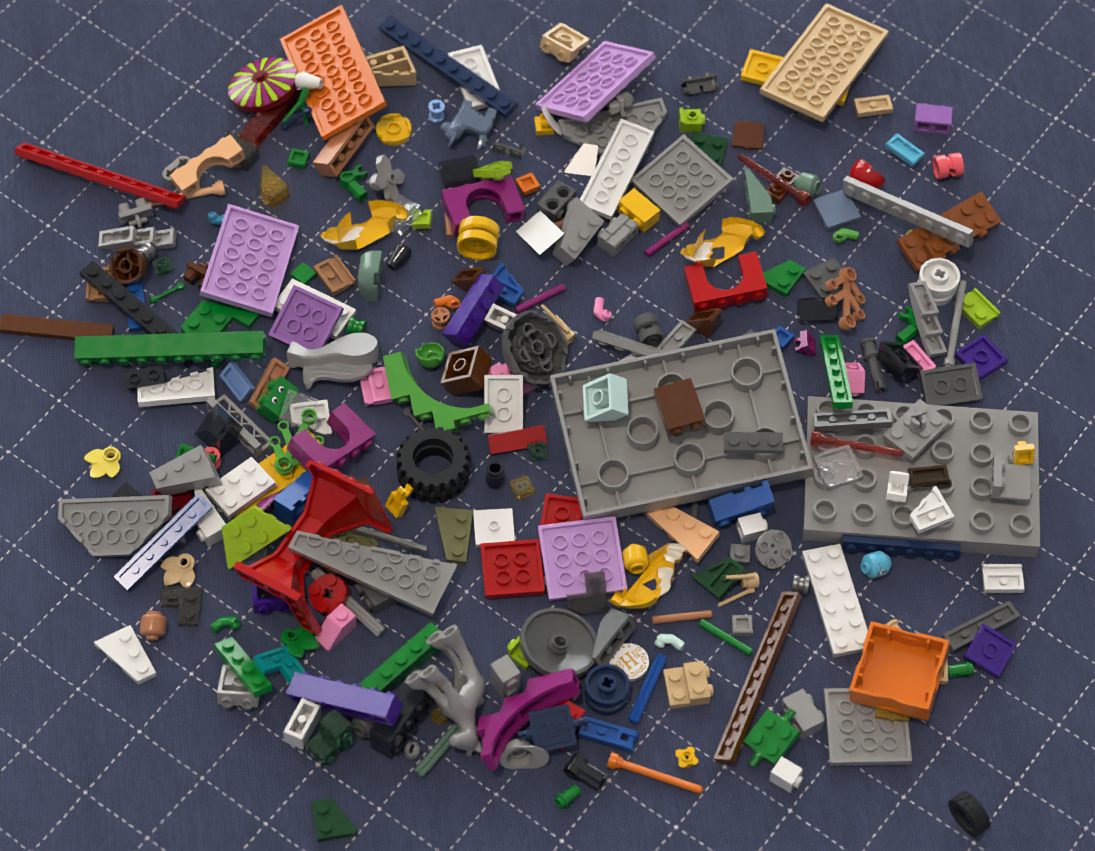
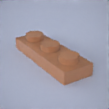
(274, 370)

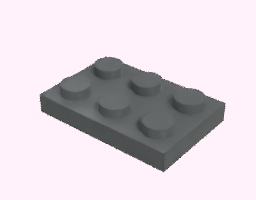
(951, 385)

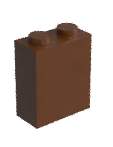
(679, 407)

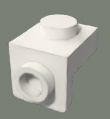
(897, 486)

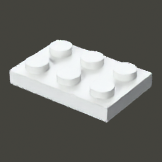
(506, 398)
(240, 487)

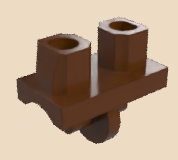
(196, 272)

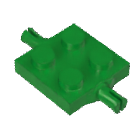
(771, 737)

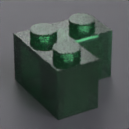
(332, 739)

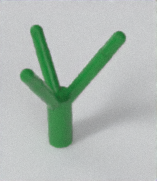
(301, 102)

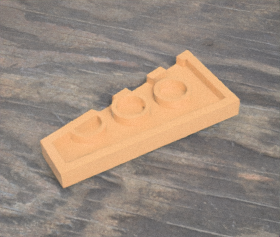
(685, 530)

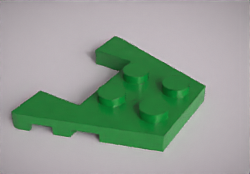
(217, 318)

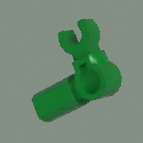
(349, 180)
(911, 330)

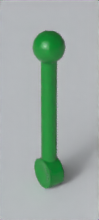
(180, 286)

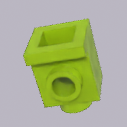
(691, 120)

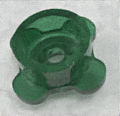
(165, 269)
(532, 447)

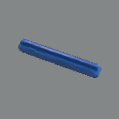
(647, 689)

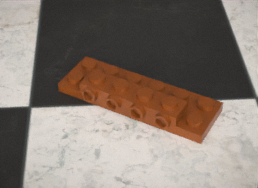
(924, 245)

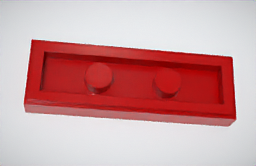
(515, 439)

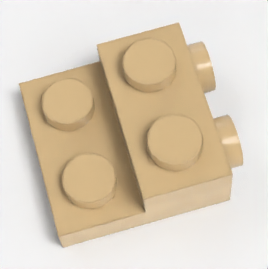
(563, 42)
(688, 685)

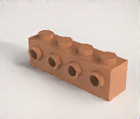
(341, 148)

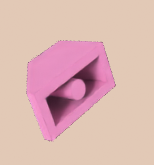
(856, 377)
(336, 627)

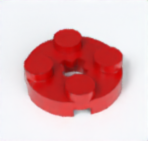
(318, 590)

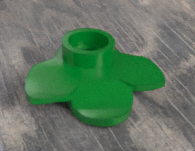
(300, 641)

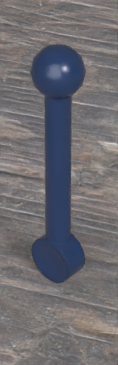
(308, 110)

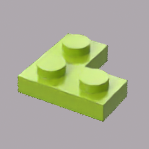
(495, 170)

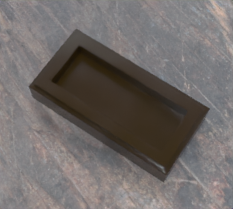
(928, 476)

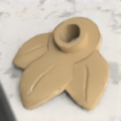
(177, 573)

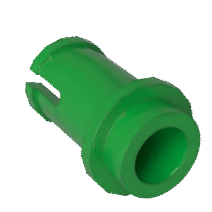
(960, 669)
(562, 800)

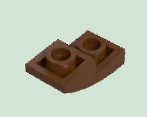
(777, 193)

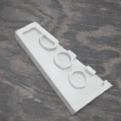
(177, 391)

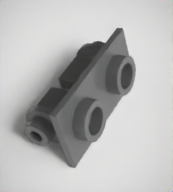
(707, 82)

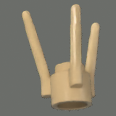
(568, 333)
(747, 581)

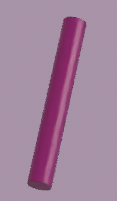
(666, 239)
(544, 296)

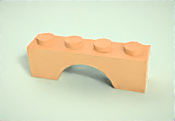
(225, 153)

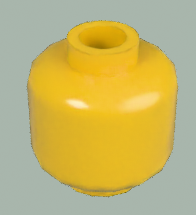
(635, 558)

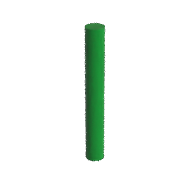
(726, 637)

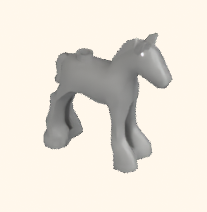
(460, 701)

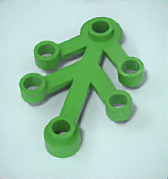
(288, 458)

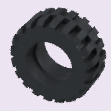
(430, 443)

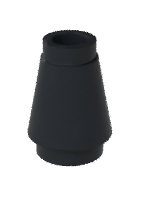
(399, 256)

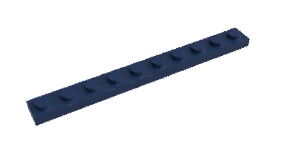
(448, 66)

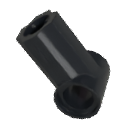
(579, 768)

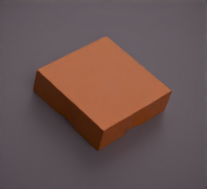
(899, 671)

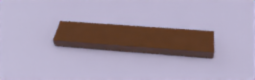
(52, 327)

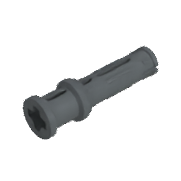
(870, 357)

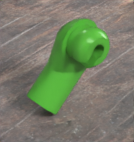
(844, 234)

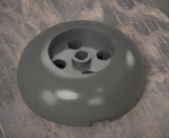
(523, 354)

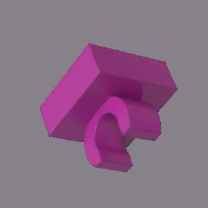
(807, 343)

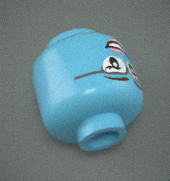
(875, 564)

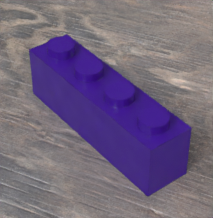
(473, 310)

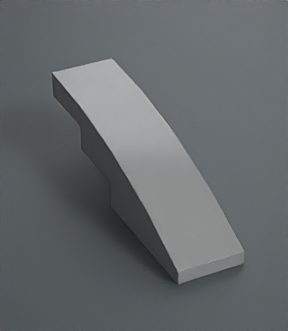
(131, 237)
(926, 319)

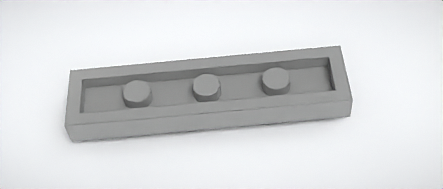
(622, 343)

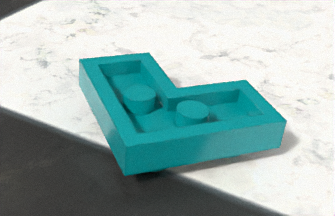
(279, 660)

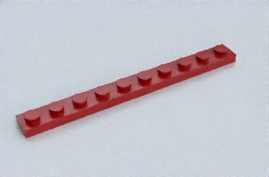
(94, 173)

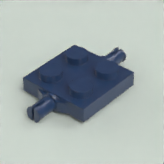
(552, 727)

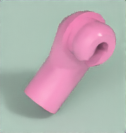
(599, 312)

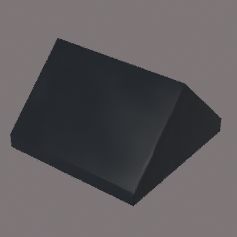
(458, 171)
(898, 361)

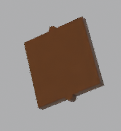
(748, 135)

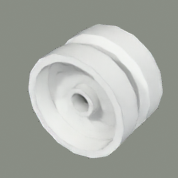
(942, 279)

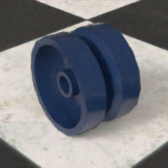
(606, 689)

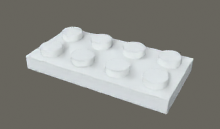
(475, 60)
(343, 320)

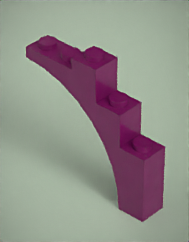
(540, 694)

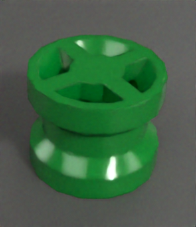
(356, 326)

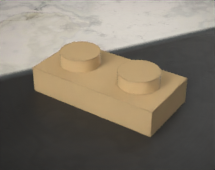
(873, 106)

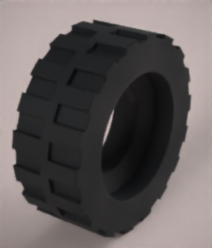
(969, 814)

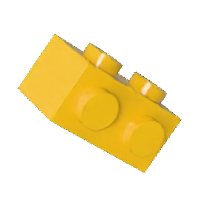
(639, 210)

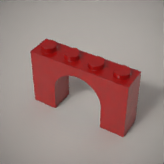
(707, 297)

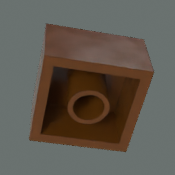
(466, 370)

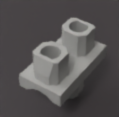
(618, 103)
(136, 215)

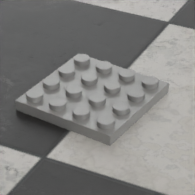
(682, 180)
(859, 737)

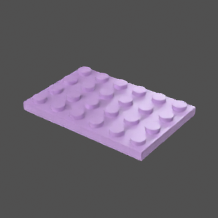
(595, 81)
(249, 260)

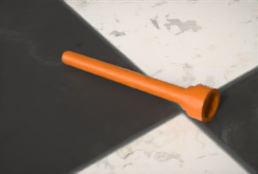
(618, 762)

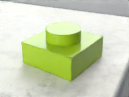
(423, 221)

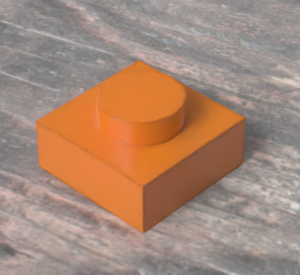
(527, 184)

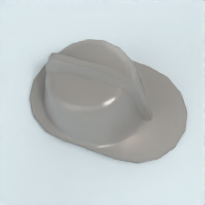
(523, 755)

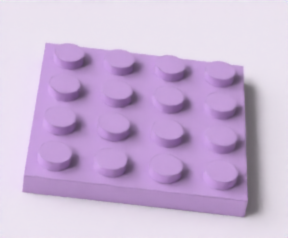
(581, 548)

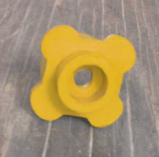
(683, 762)

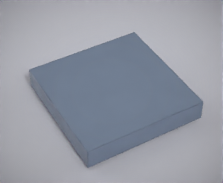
(836, 210)

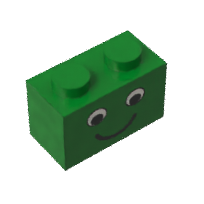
(272, 401)

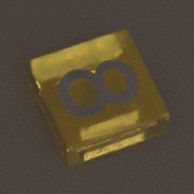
(522, 487)

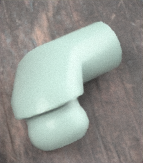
(671, 639)

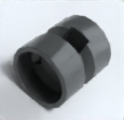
(648, 329)

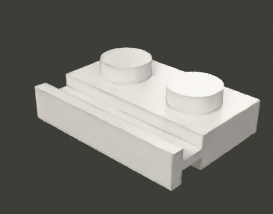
(1002, 578)

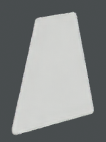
(584, 161)

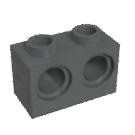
(554, 200)

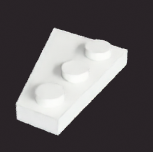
(127, 653)

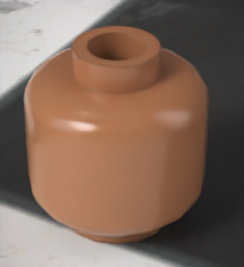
(153, 625)

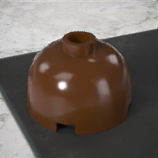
(128, 266)

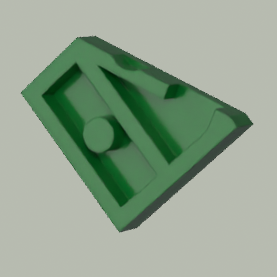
(784, 277)

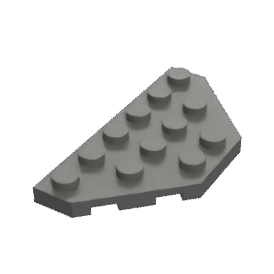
(602, 125)
(114, 523)

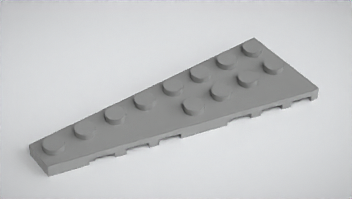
(400, 576)

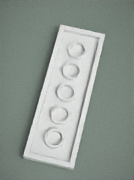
(616, 168)
(836, 599)

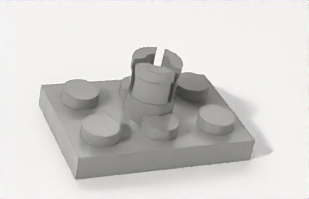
(916, 429)

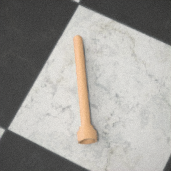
(217, 189)

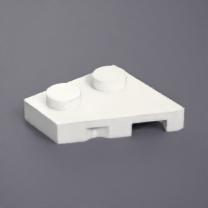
(931, 512)

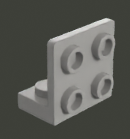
(1009, 480)

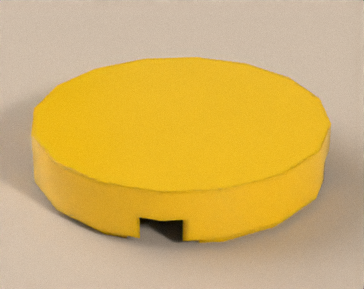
(393, 129)

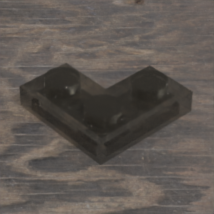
(593, 599)
(186, 600)

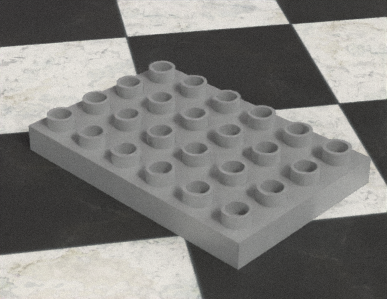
(965, 447)
(633, 464)

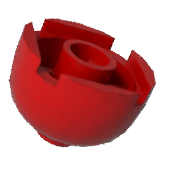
(863, 172)

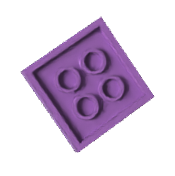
(306, 319)

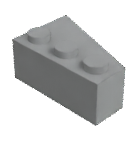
(186, 473)

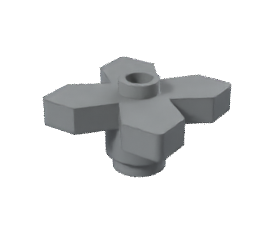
(386, 179)

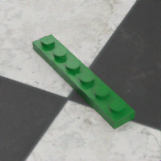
(836, 371)

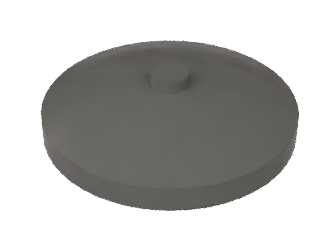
(558, 641)

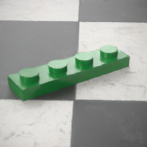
(243, 667)

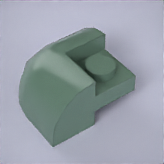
(369, 275)

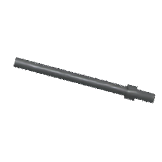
(407, 544)

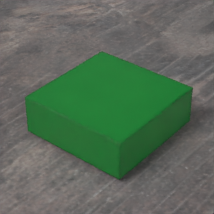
(298, 159)
(303, 273)

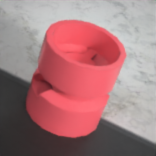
(949, 165)

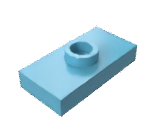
(904, 150)

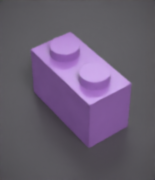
(932, 119)

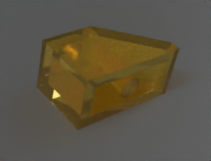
(272, 188)

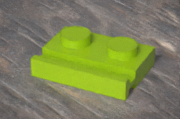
(978, 309)

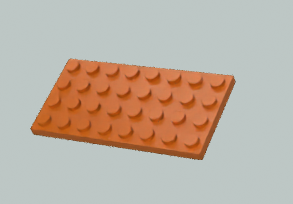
(333, 52)

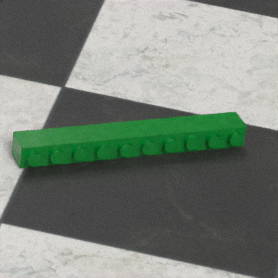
(170, 347)

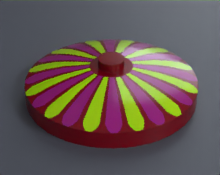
(262, 84)

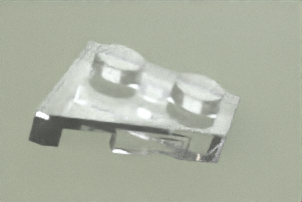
(414, 212)

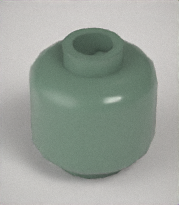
(808, 182)

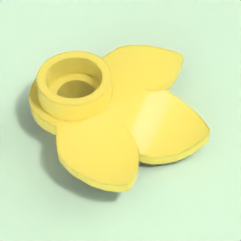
(102, 464)

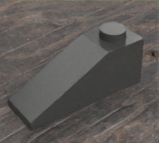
(612, 633)

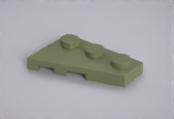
(455, 533)

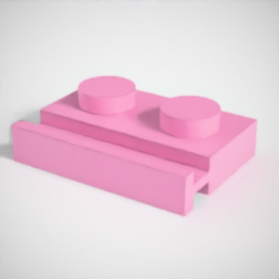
(376, 388)

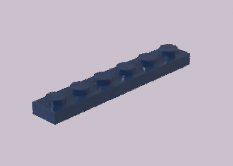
(901, 547)

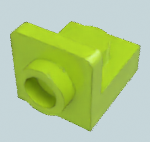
(515, 654)

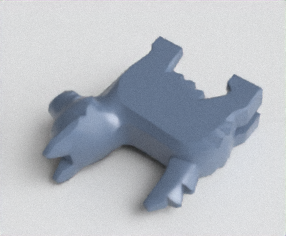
(471, 122)

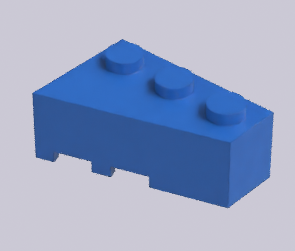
(292, 500)
(732, 506)

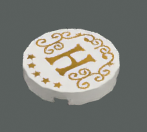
(632, 660)

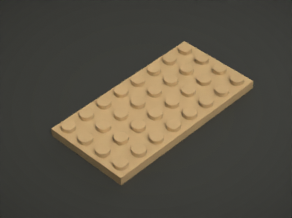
(824, 62)

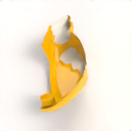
(360, 235)
(734, 238)
(661, 569)

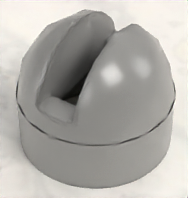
(416, 751)

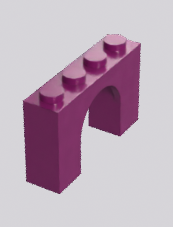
(501, 192)
(353, 431)

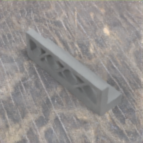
(244, 437)

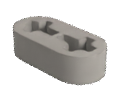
(172, 167)

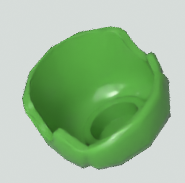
(430, 355)

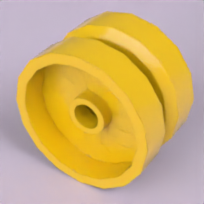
(478, 238)

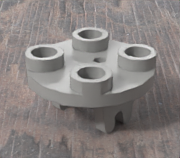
(781, 545)

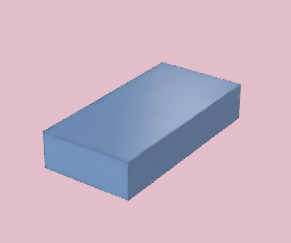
(237, 381)

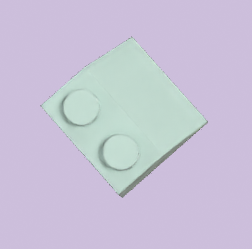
(605, 399)

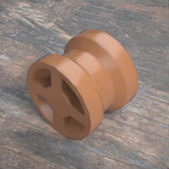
(442, 314)

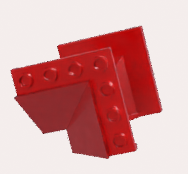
(331, 508)

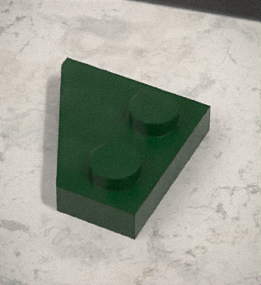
(715, 577)
(331, 821)

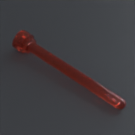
(802, 197)
(818, 438)

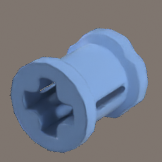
(436, 112)

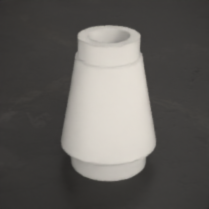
(308, 81)

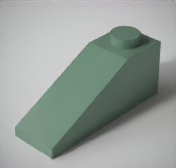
(758, 200)

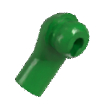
(231, 621)

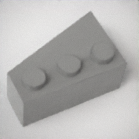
(578, 229)

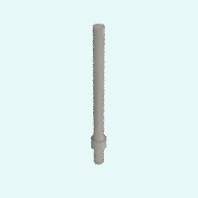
(949, 360)

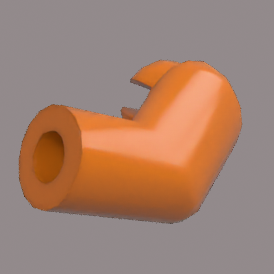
(448, 301)

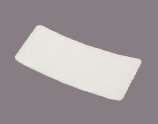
(551, 121)

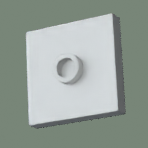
(493, 526)

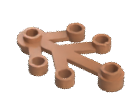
(847, 277)

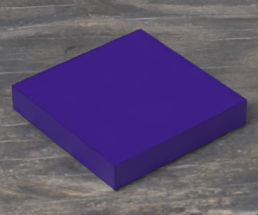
(982, 353)
(990, 650)

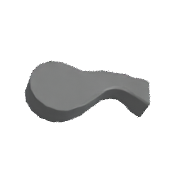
(339, 361)

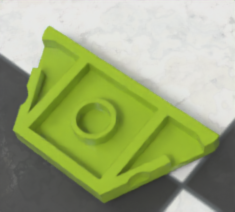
(250, 533)

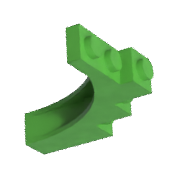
(404, 388)

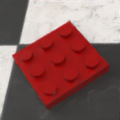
(512, 569)

